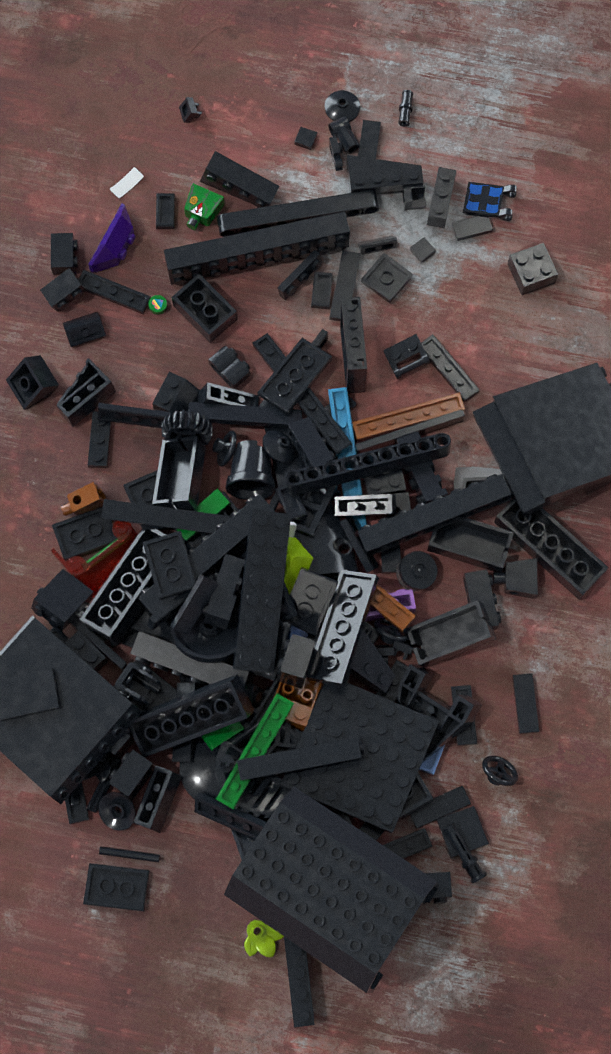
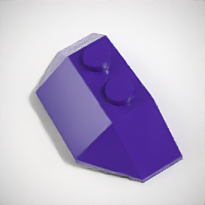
(114, 243)

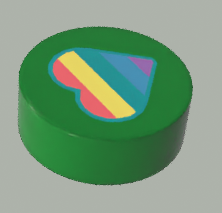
(157, 304)

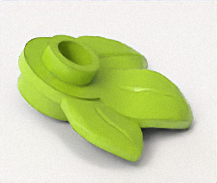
(263, 941)

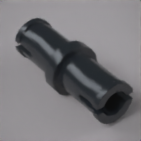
(405, 108)

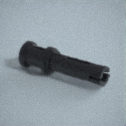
(469, 861)

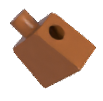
(84, 500)

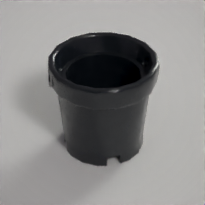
(250, 472)

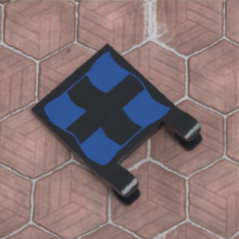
(487, 200)

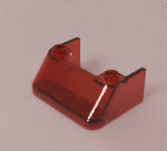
(100, 568)

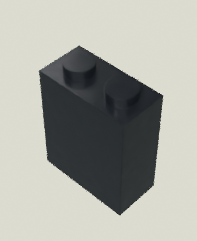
(62, 600)

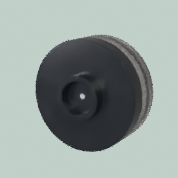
(416, 571)

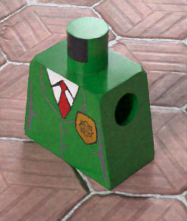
(202, 206)

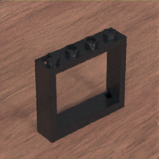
(353, 344)

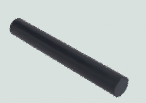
(129, 854)

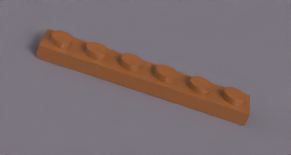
(406, 416)

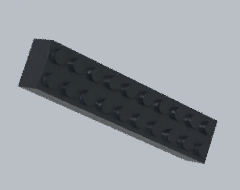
(257, 248)

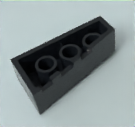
(381, 175)

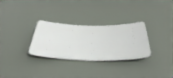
(127, 183)

